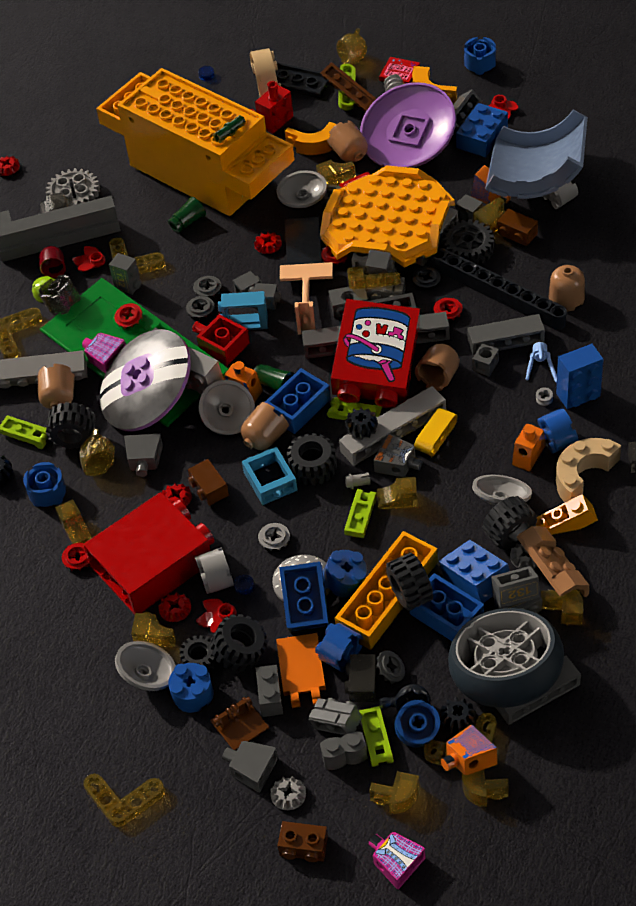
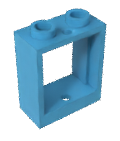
(245, 299)
(269, 491)

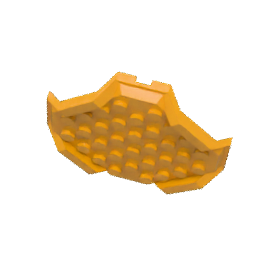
(387, 212)

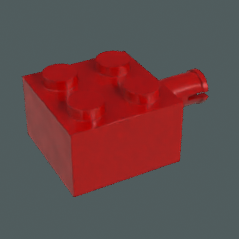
(275, 106)
(222, 338)

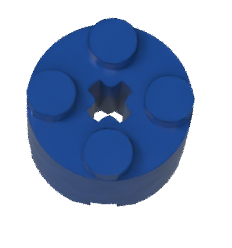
(480, 55)
(558, 430)
(45, 485)
(344, 572)
(338, 646)
(191, 687)
(424, 713)

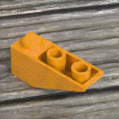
(568, 516)

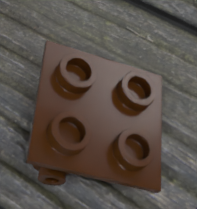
(239, 723)

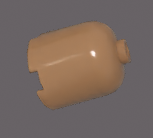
(348, 142)
(567, 287)
(437, 366)
(55, 385)
(263, 427)

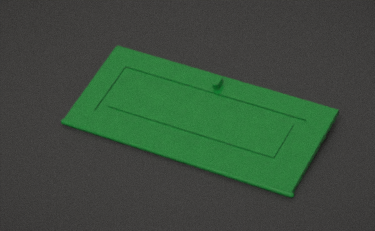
(97, 315)

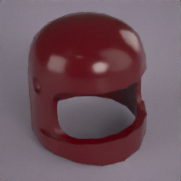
(51, 257)

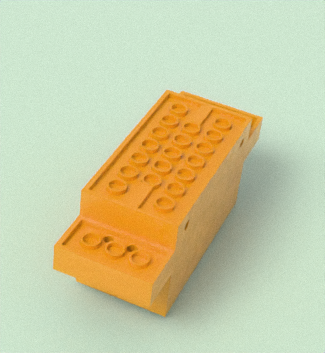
(171, 138)

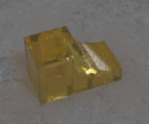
(336, 172)
(490, 213)
(399, 494)
(73, 522)
(149, 630)

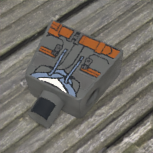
(396, 457)

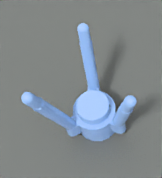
(540, 354)

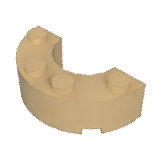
(264, 68)
(582, 456)

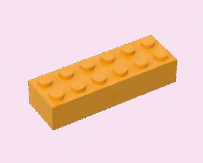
(374, 602)

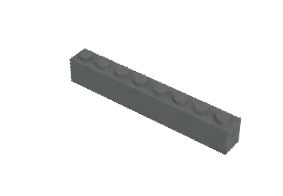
(324, 340)

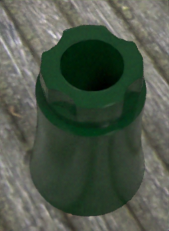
(186, 215)
(272, 377)

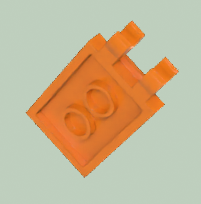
(300, 667)

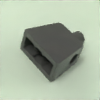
(143, 452)
(251, 763)

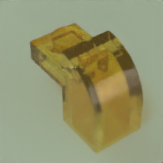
(569, 604)
(478, 789)
(400, 796)

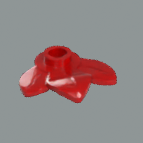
(500, 102)
(91, 259)
(215, 613)

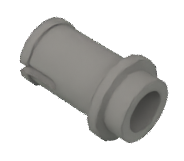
(357, 480)

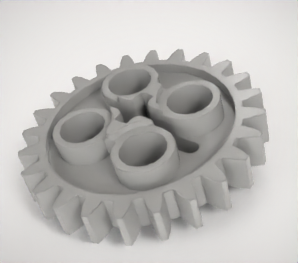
(85, 185)

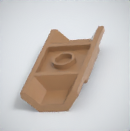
(552, 561)

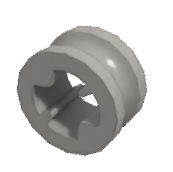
(540, 393)

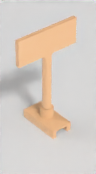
(305, 272)

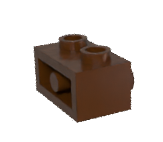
(517, 227)
(208, 482)
(302, 841)

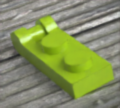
(336, 404)
(24, 431)
(360, 513)
(376, 735)

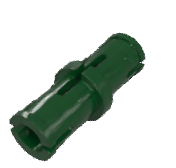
(229, 128)

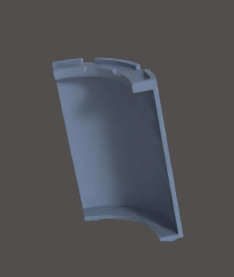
(537, 162)

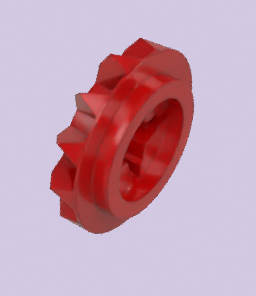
(9, 169)
(269, 247)
(327, 256)
(450, 303)
(124, 311)
(183, 491)
(69, 556)
(174, 614)

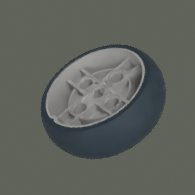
(506, 657)

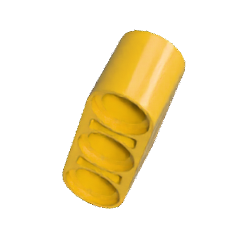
(435, 431)

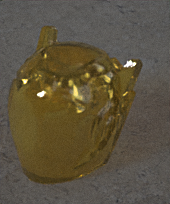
(351, 48)
(96, 454)

